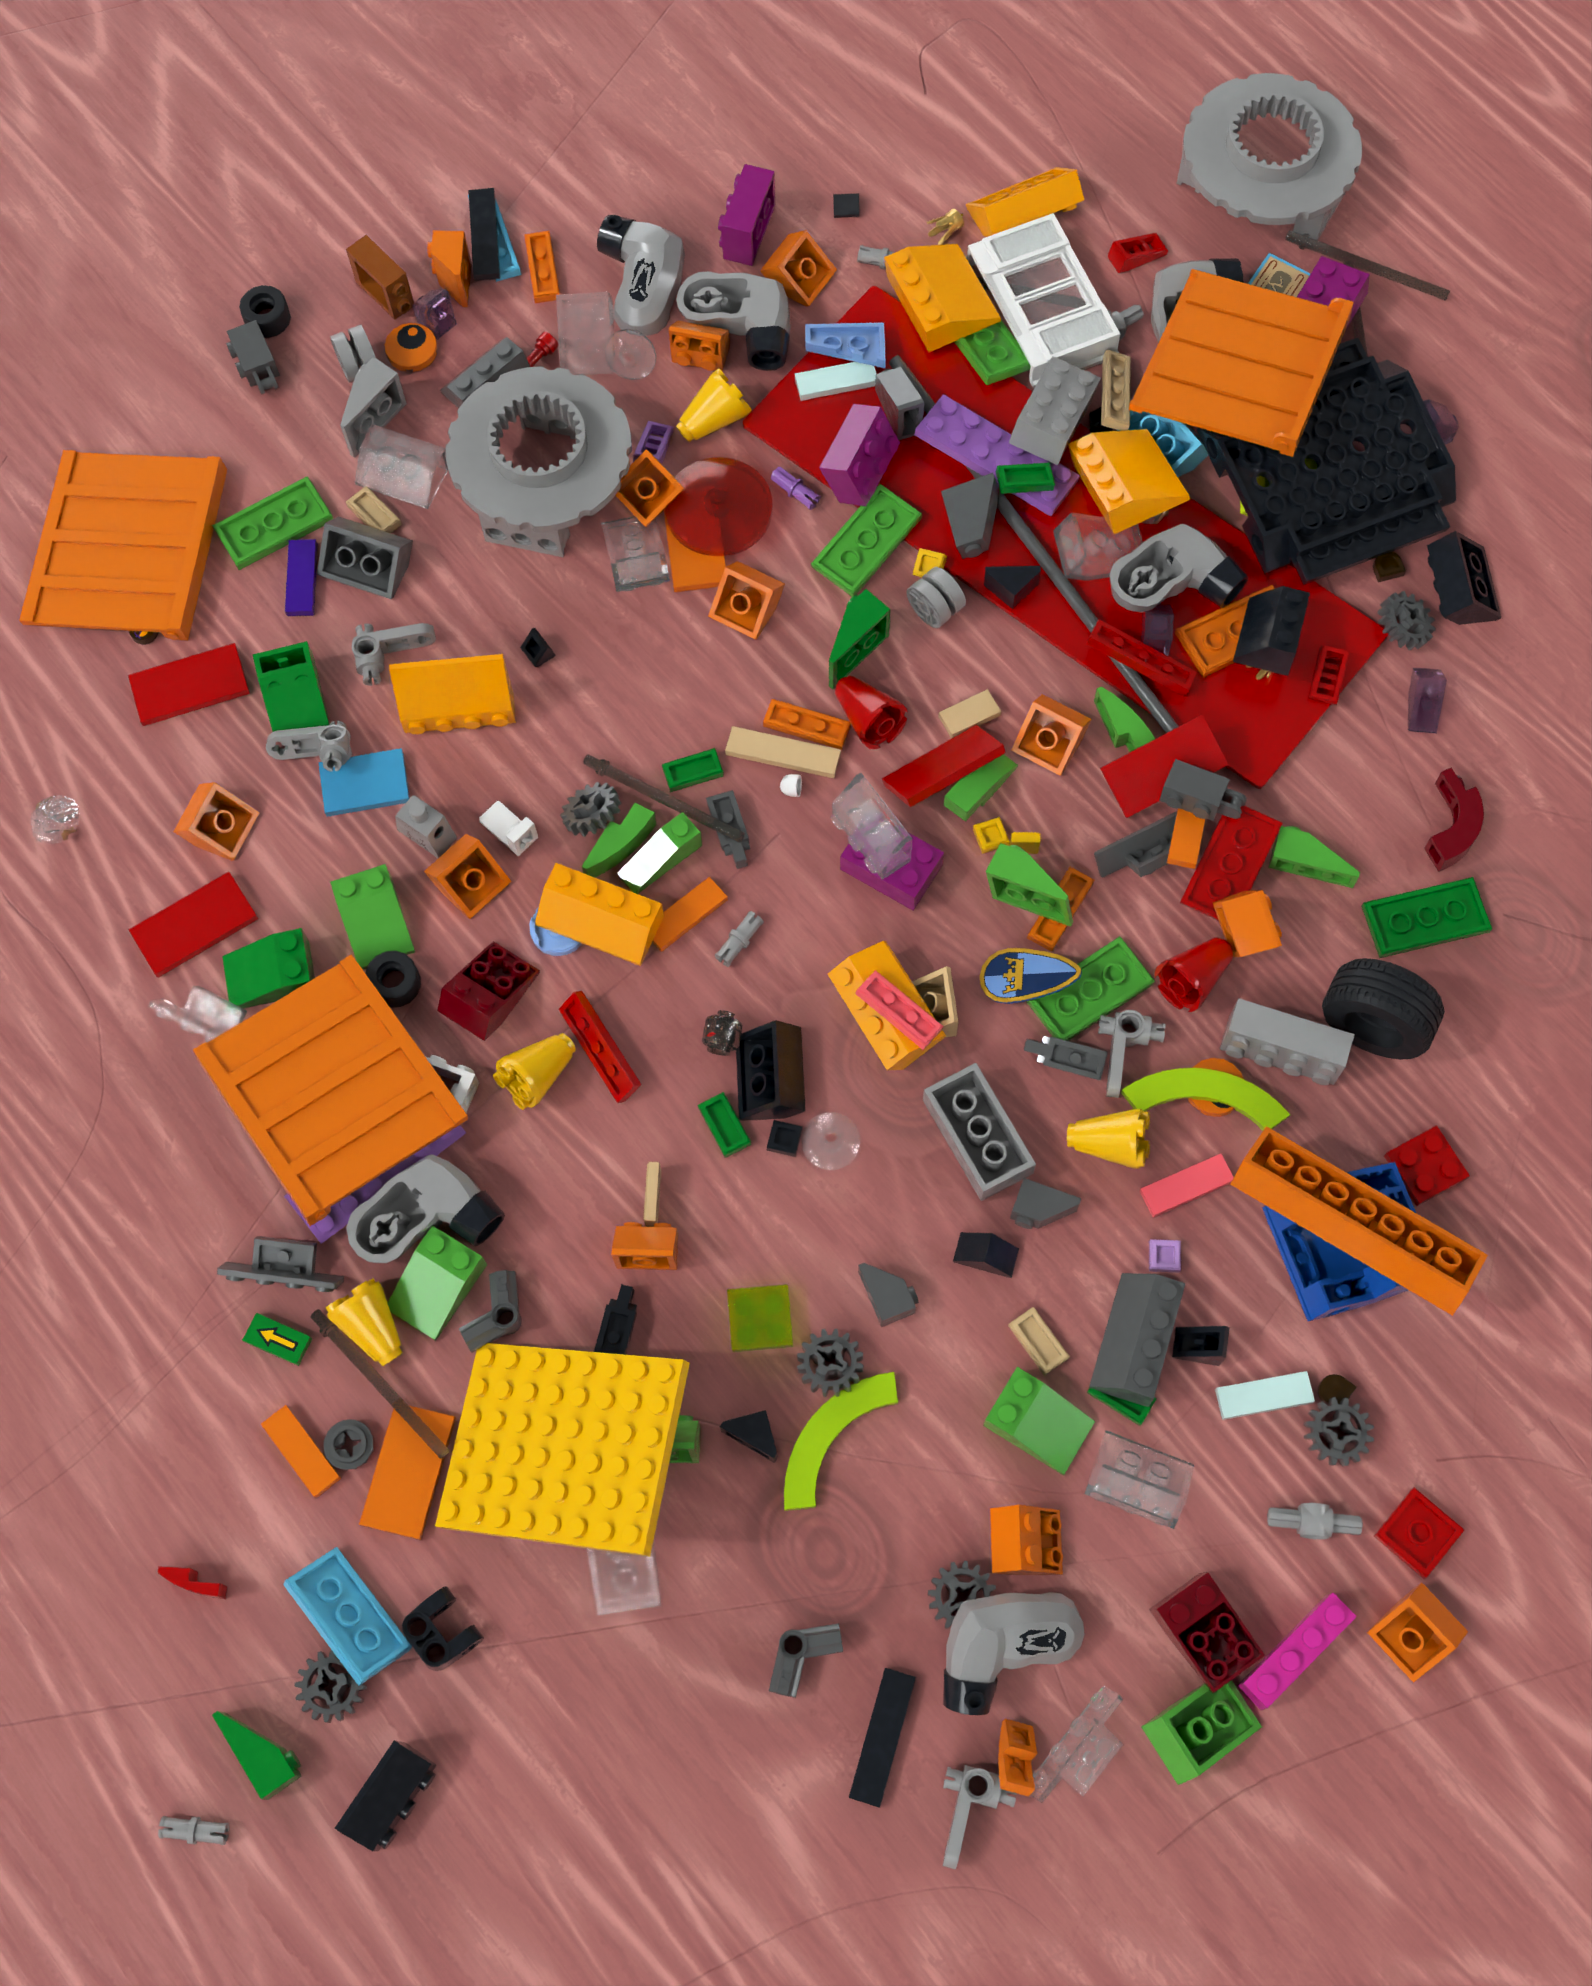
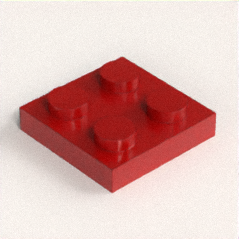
(1427, 1165)

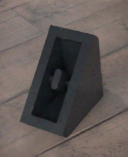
(1012, 582)
(986, 1253)
(1201, 1344)
(752, 1432)

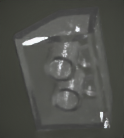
(400, 466)
(872, 827)
(1140, 1479)

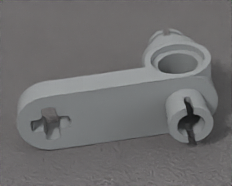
(385, 642)
(327, 742)
(1120, 1039)
(964, 1799)

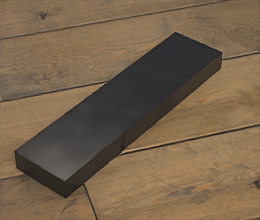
(484, 234)
(882, 1737)

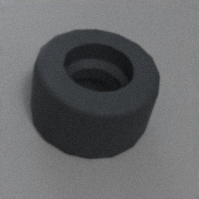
(264, 298)
(395, 961)

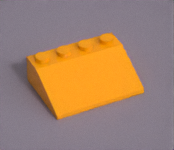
(940, 293)
(1126, 476)
(453, 693)

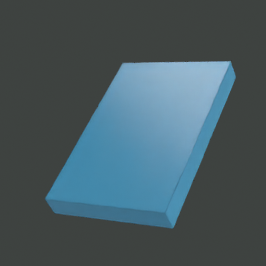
(365, 783)

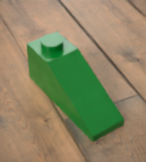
(263, 1760)

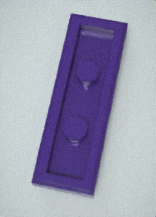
(301, 577)

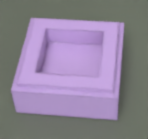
(1164, 1255)

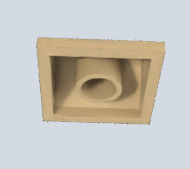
(939, 997)

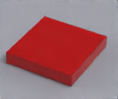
(1419, 1533)

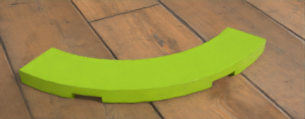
(1208, 1086)
(823, 1430)

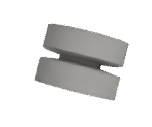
(354, 352)
(936, 597)

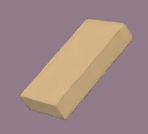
(373, 511)
(969, 713)
(652, 1194)
(1038, 1341)

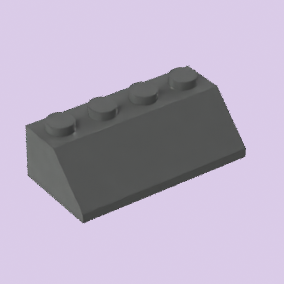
(1137, 1337)

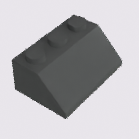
(499, 359)
(363, 556)

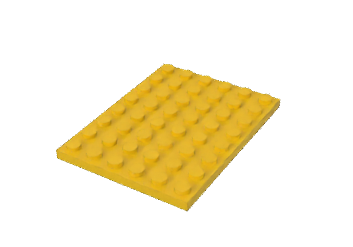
(564, 1447)

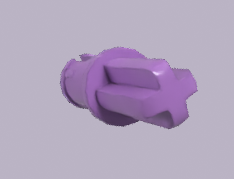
(795, 487)

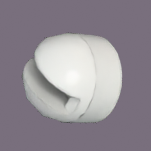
(791, 785)

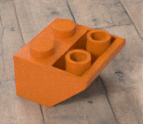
(699, 345)
(1248, 922)
(1026, 1540)

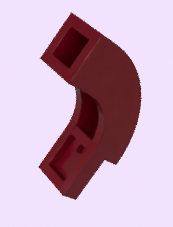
(1468, 816)

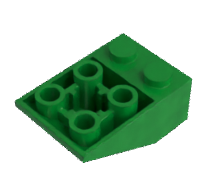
(291, 687)

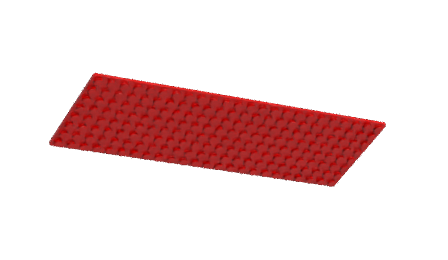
(1250, 718)

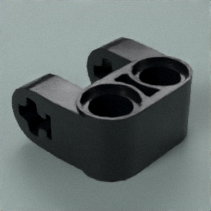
(429, 1610)

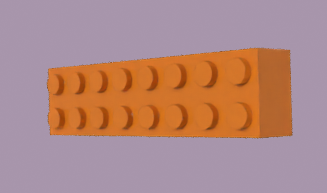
(1359, 1220)

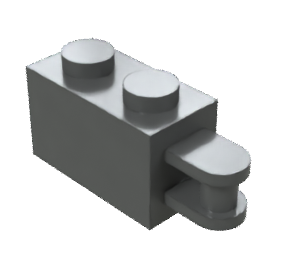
(253, 355)
(1201, 792)

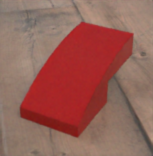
(187, 1579)

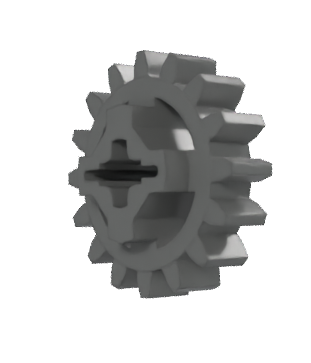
(1406, 620)
(590, 809)
(840, 1370)
(1341, 1418)
(953, 1584)
(317, 1690)

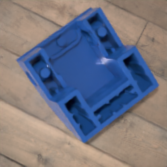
(1324, 1275)

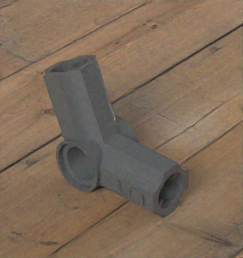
(503, 1299)
(788, 1667)

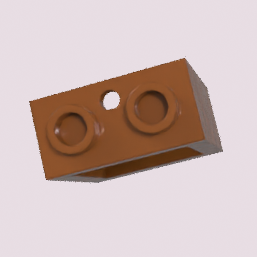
(380, 277)

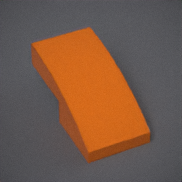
(1015, 1754)

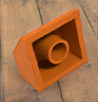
(451, 263)
(800, 267)
(648, 488)
(745, 599)
(1051, 734)
(216, 821)
(468, 875)
(645, 1247)
(1418, 1632)

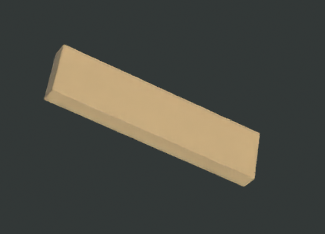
(1116, 390)
(783, 752)

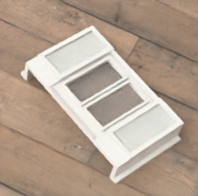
(1045, 295)

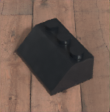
(1463, 580)
(1272, 629)
(770, 1072)
(387, 1797)

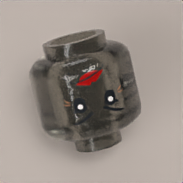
(722, 1033)

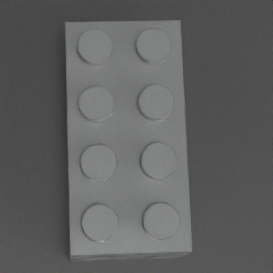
(1054, 410)
(1286, 1042)
(978, 1131)

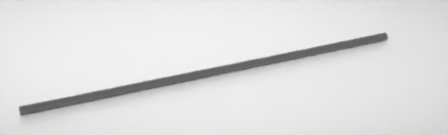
(1057, 576)

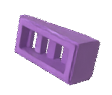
(655, 445)

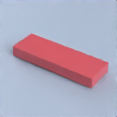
(899, 1010)
(1187, 1185)

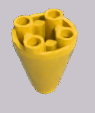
(712, 408)
(534, 1069)
(1113, 1137)
(367, 1321)

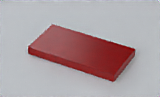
(188, 684)
(943, 765)
(1141, 774)
(1231, 859)
(193, 924)

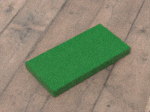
(1426, 917)

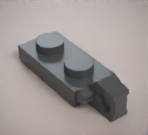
(725, 808)
(1068, 1056)

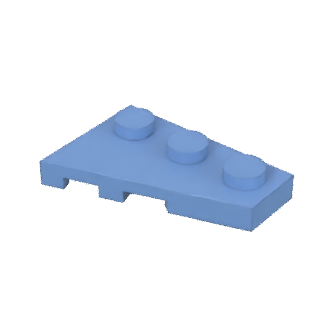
(848, 341)

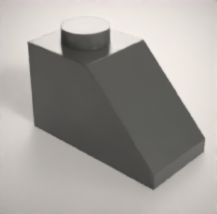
(1041, 1205)
(887, 1294)

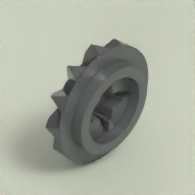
(337, 1437)

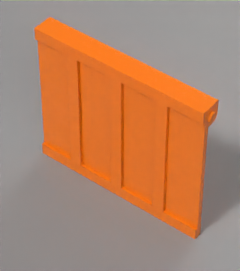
(1242, 361)
(125, 543)
(330, 1087)

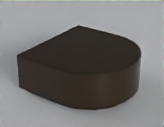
(1388, 567)
(1335, 1386)

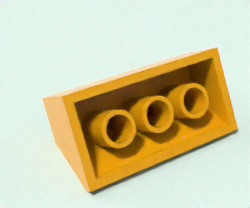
(1027, 201)
(598, 914)
(889, 1043)

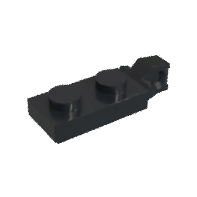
(617, 1323)

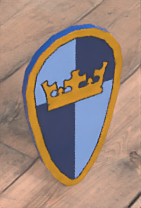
(1026, 974)

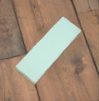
(834, 380)
(1264, 1395)

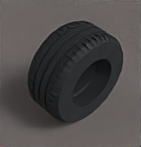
(1384, 1007)

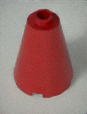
(870, 711)
(1193, 973)

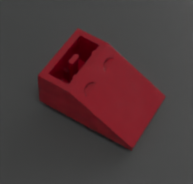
(486, 990)
(1207, 1631)

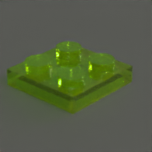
(760, 1318)

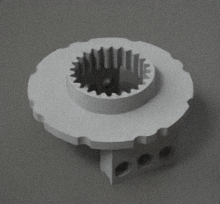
(1271, 193)
(538, 507)

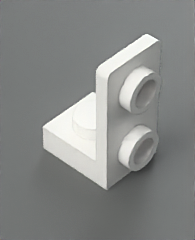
(509, 828)
(468, 1082)

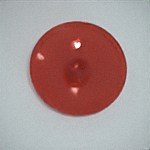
(721, 507)

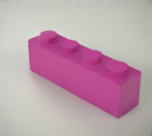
(1296, 1651)

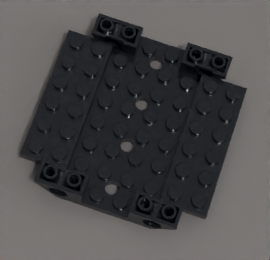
(1354, 500)

